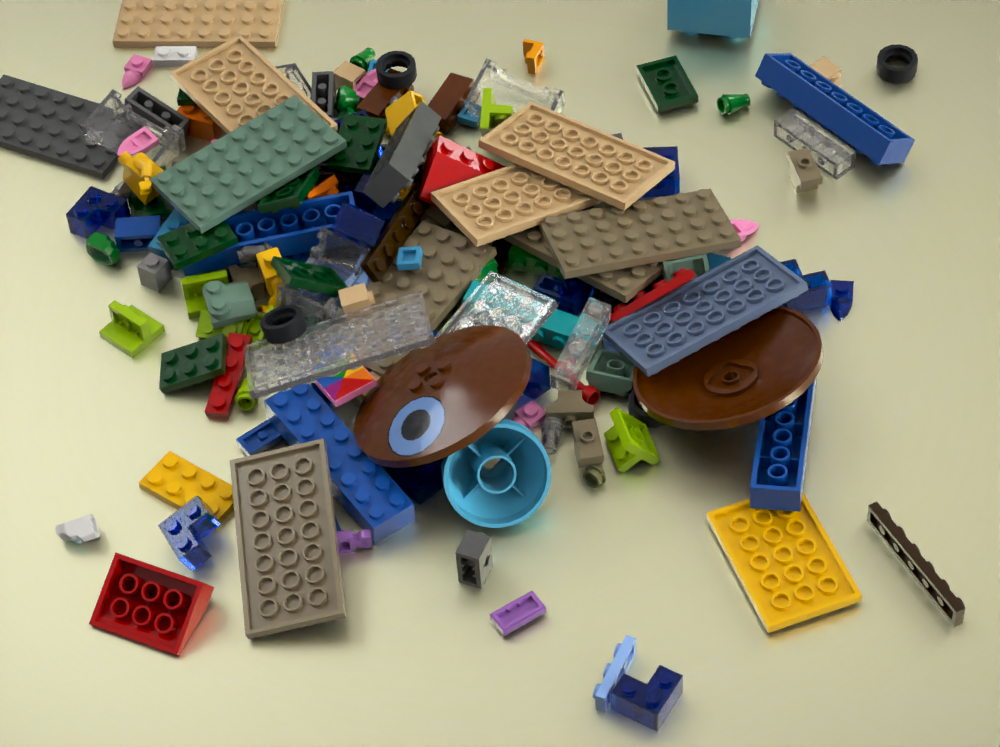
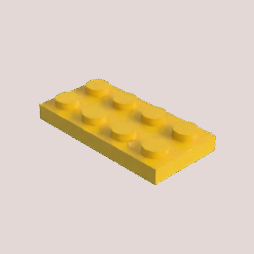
(179, 481)

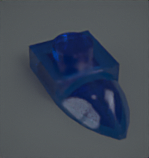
(841, 298)

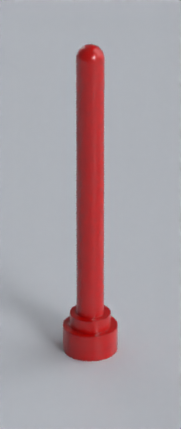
(589, 393)

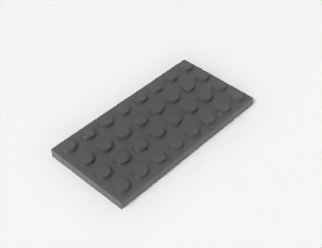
(49, 127)

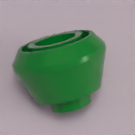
(346, 98)

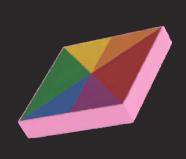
(346, 385)

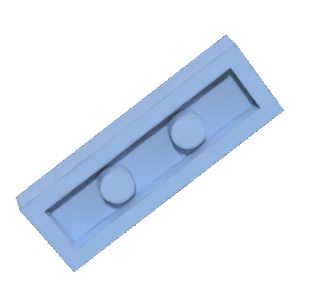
(613, 672)

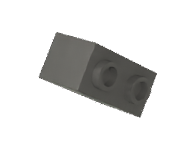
(474, 559)

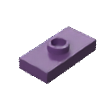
(518, 613)

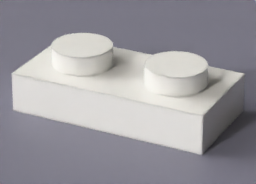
(174, 55)

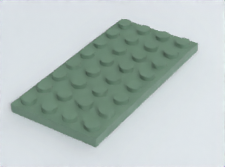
(248, 163)

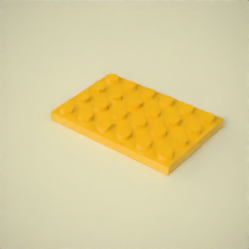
(784, 562)

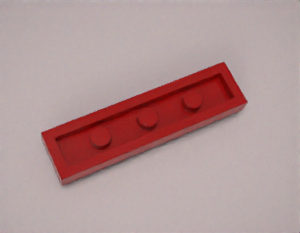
(660, 289)
(226, 386)

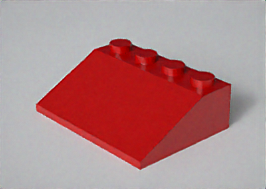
(451, 164)
(150, 604)

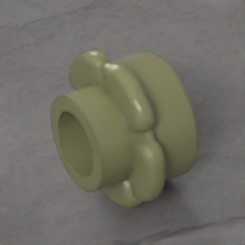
(594, 476)

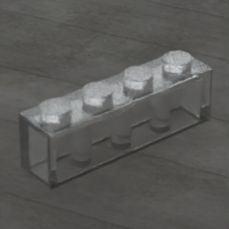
(828, 151)
(581, 345)

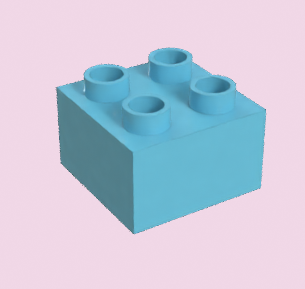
(718, 17)

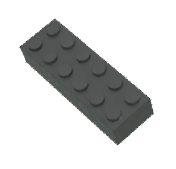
(403, 155)

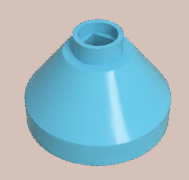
(507, 490)

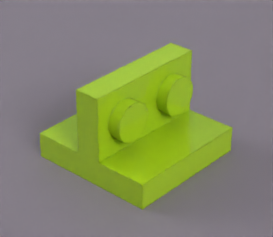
(492, 114)
(193, 289)
(130, 329)
(629, 441)

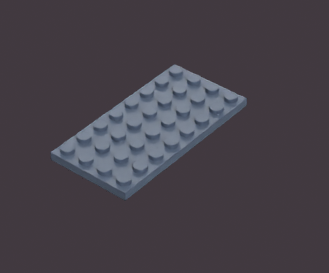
(704, 310)

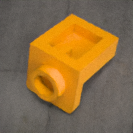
(533, 54)

